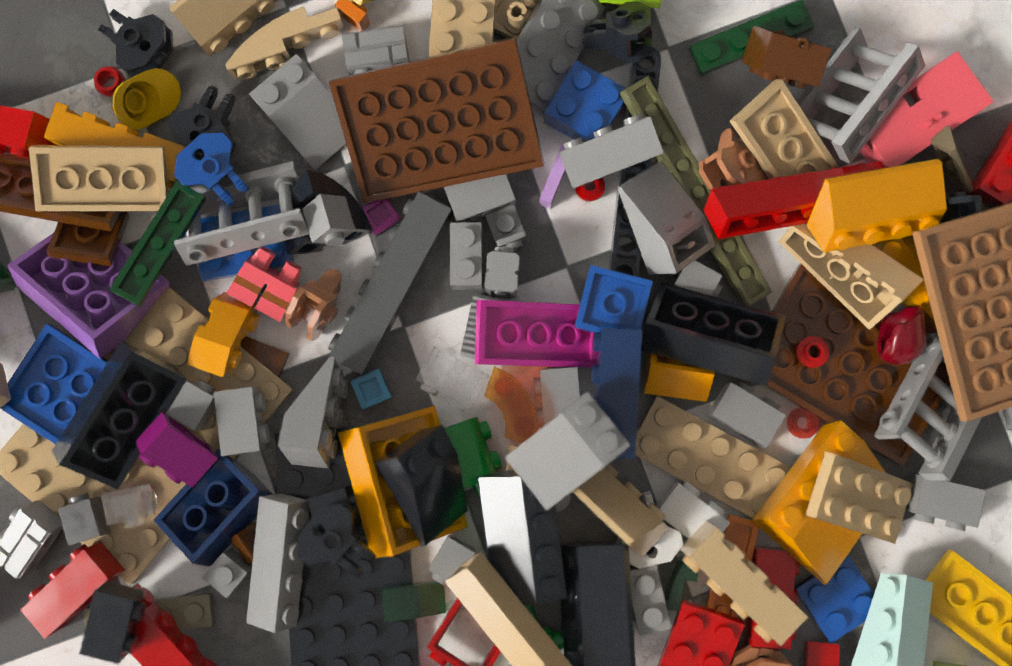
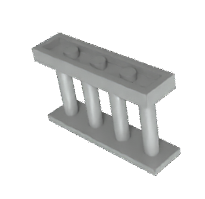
(877, 104)
(259, 231)
(953, 434)

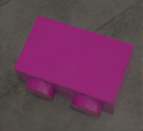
(175, 450)

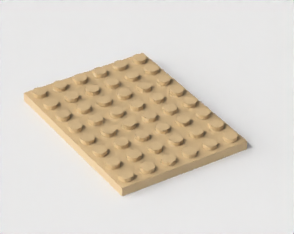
(167, 335)

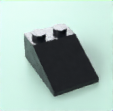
(426, 482)

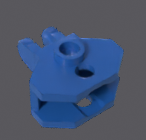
(212, 167)

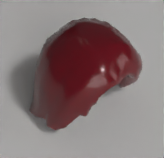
(902, 336)

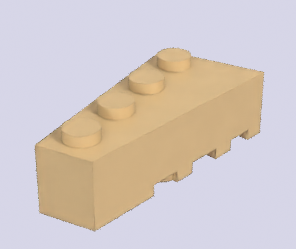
(859, 277)
(743, 582)

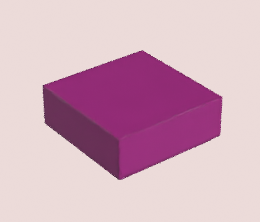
(381, 215)

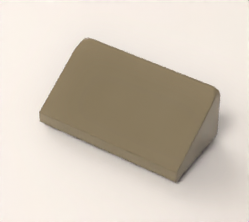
(952, 159)

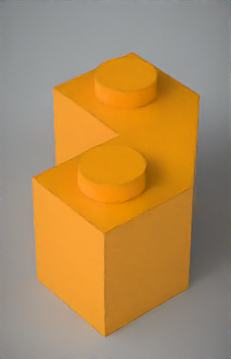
(218, 343)

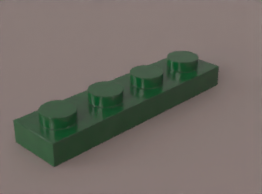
(731, 44)
(157, 244)

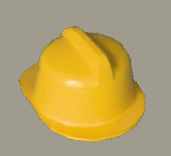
(146, 98)

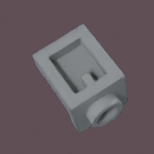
(506, 228)

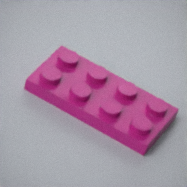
(531, 335)

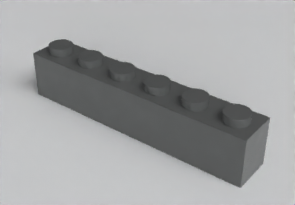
(391, 283)

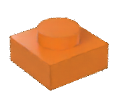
(353, 14)

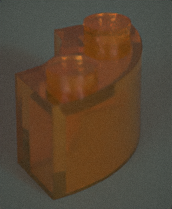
(514, 404)

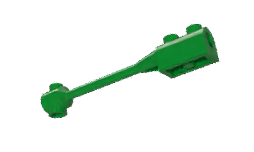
(476, 460)

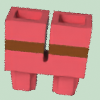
(257, 273)

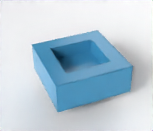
(371, 389)

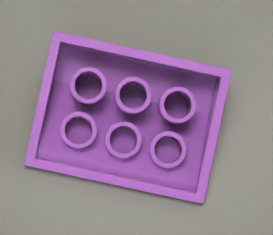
(80, 295)

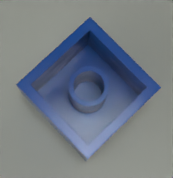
(584, 103)

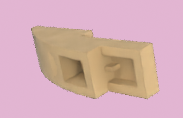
(271, 43)

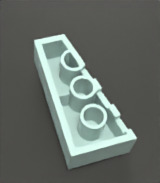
(896, 623)

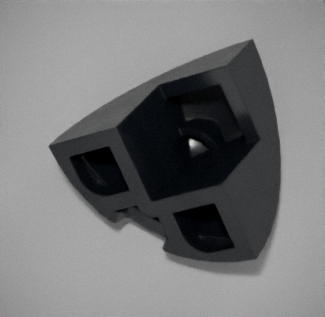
(307, 189)

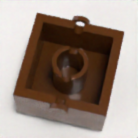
(785, 57)

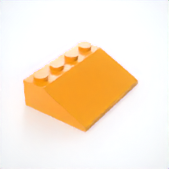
(380, 514)
(783, 517)

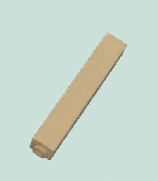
(503, 615)

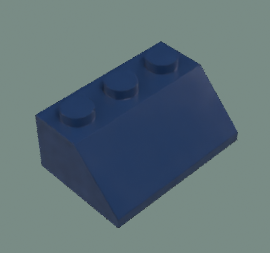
(212, 511)

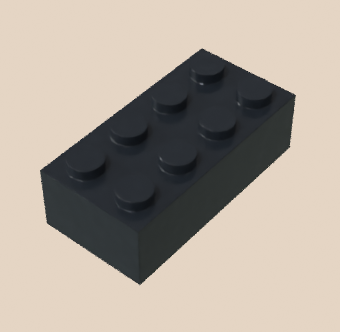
(713, 333)
(116, 413)

